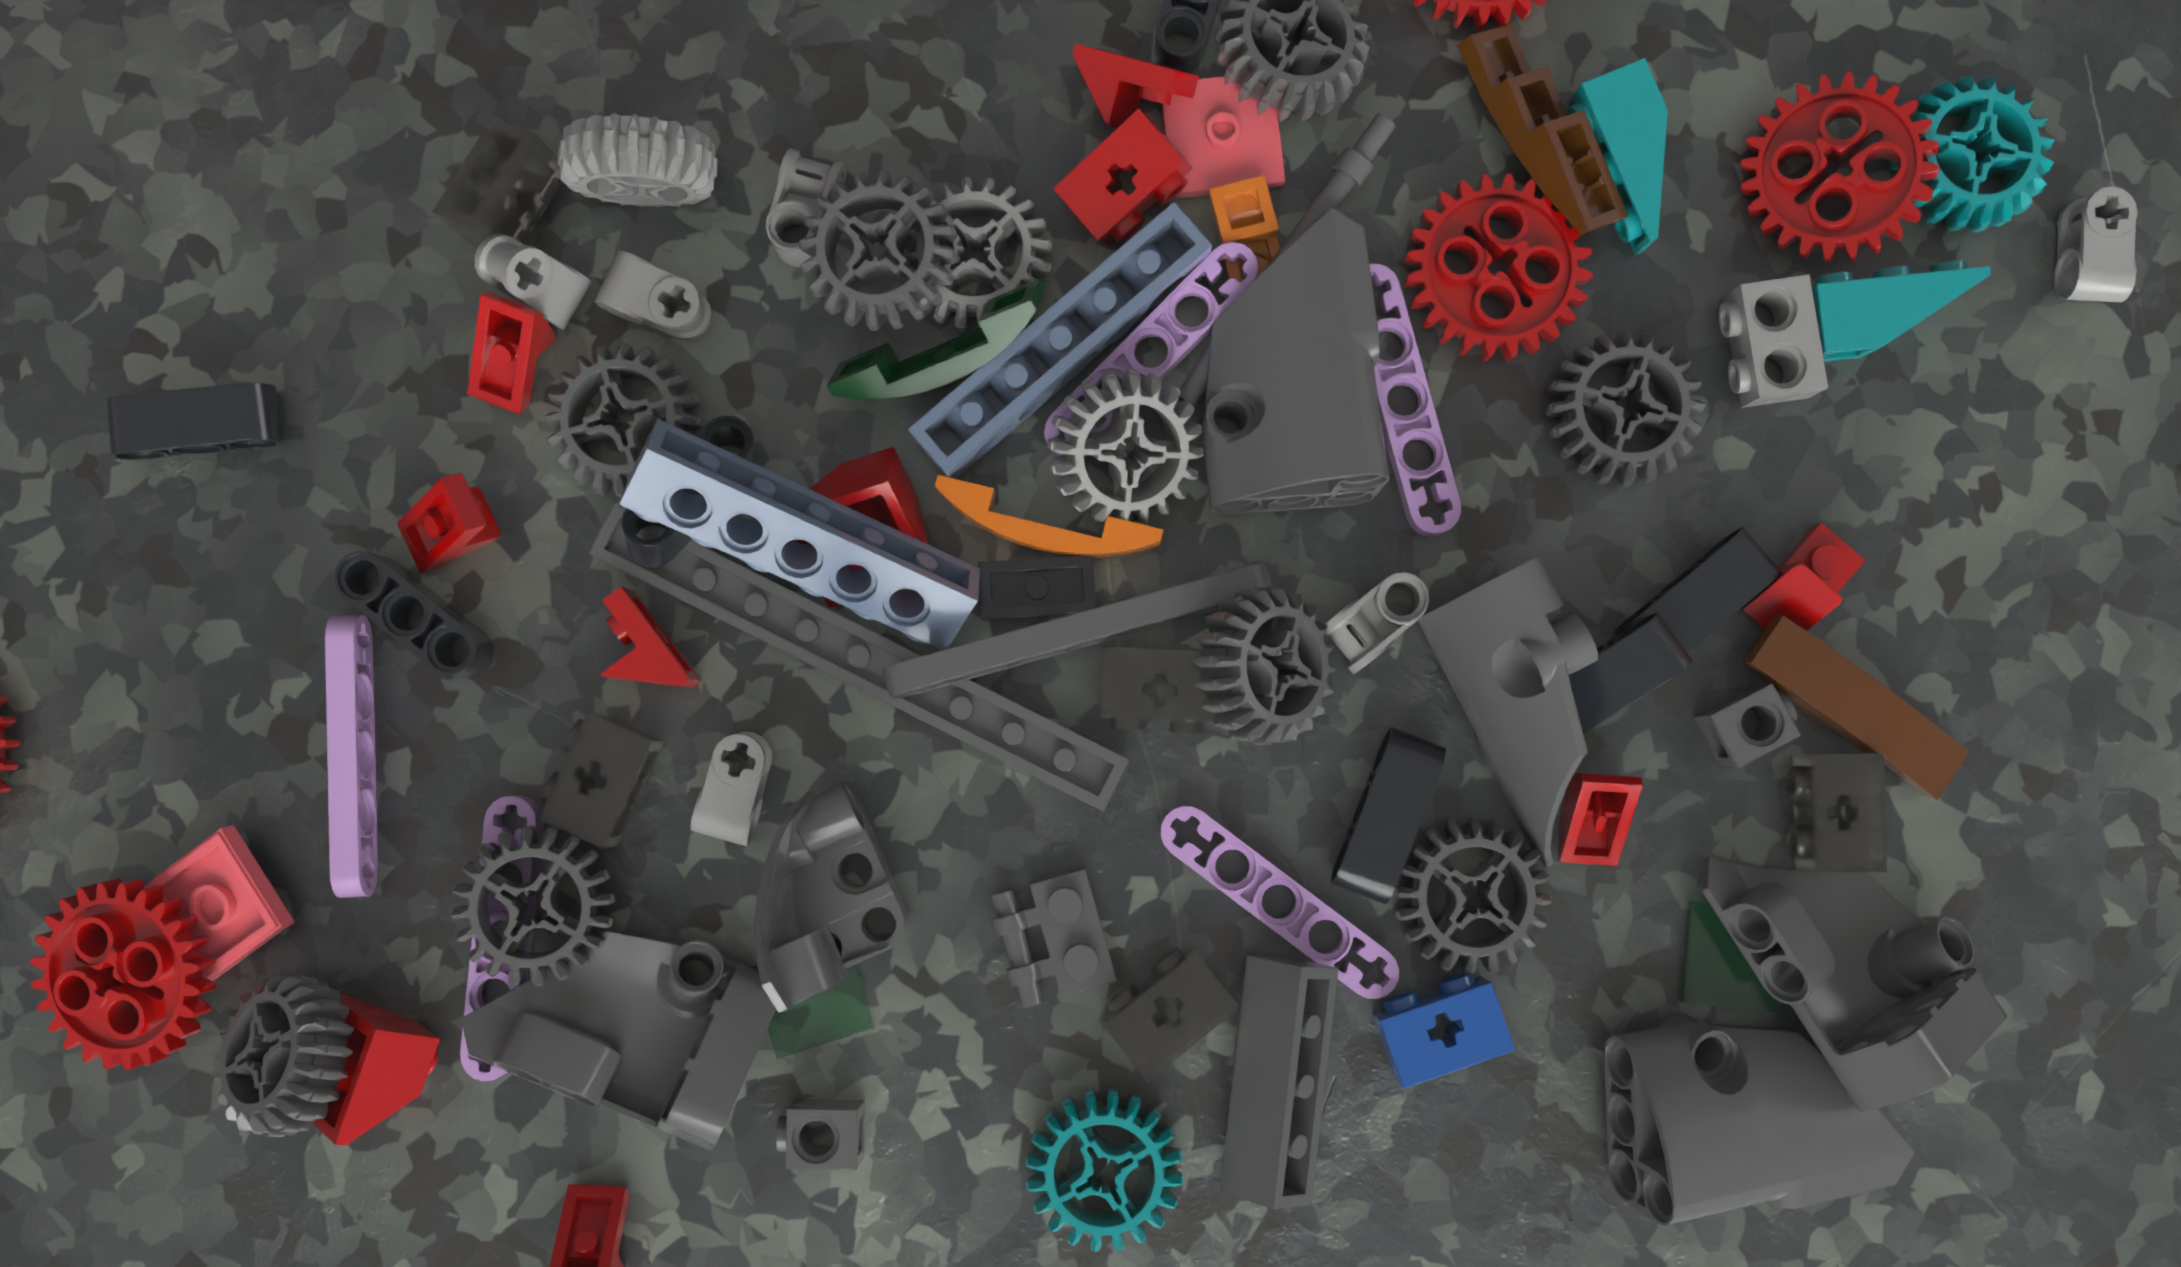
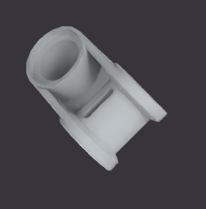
(795, 198)
(2093, 253)
(531, 278)
(648, 295)
(1374, 622)
(733, 799)

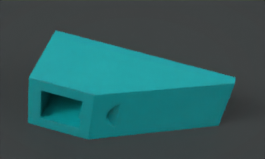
(1631, 132)
(1871, 312)

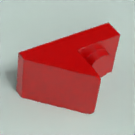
(1121, 81)
(507, 352)
(447, 523)
(1807, 581)
(655, 655)
(591, 1227)

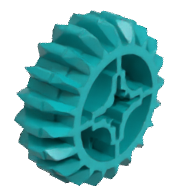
(1994, 139)
(1083, 1184)

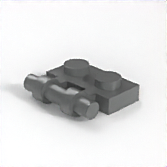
(1071, 934)

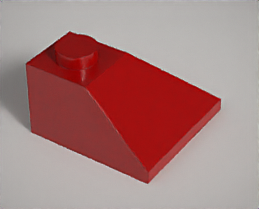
(877, 489)
(384, 1071)

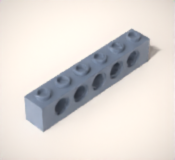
(1061, 343)
(787, 512)

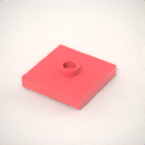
(1223, 137)
(229, 897)

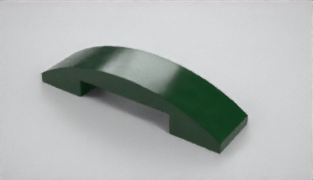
(881, 375)

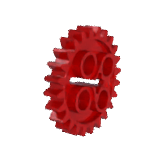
(1873, 204)
(1455, 298)
(123, 973)

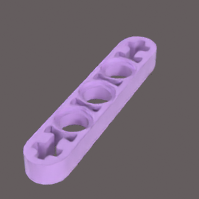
(1165, 326)
(1418, 426)
(351, 756)
(1306, 908)
(497, 911)

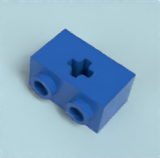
(1472, 1038)

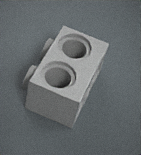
(1790, 342)

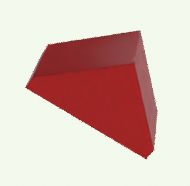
(1596, 817)

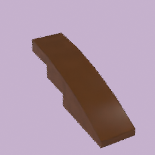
(1549, 143)
(1856, 706)

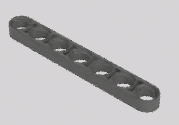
(1069, 632)

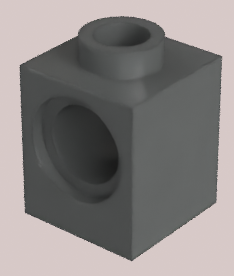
(1725, 734)
(846, 1122)

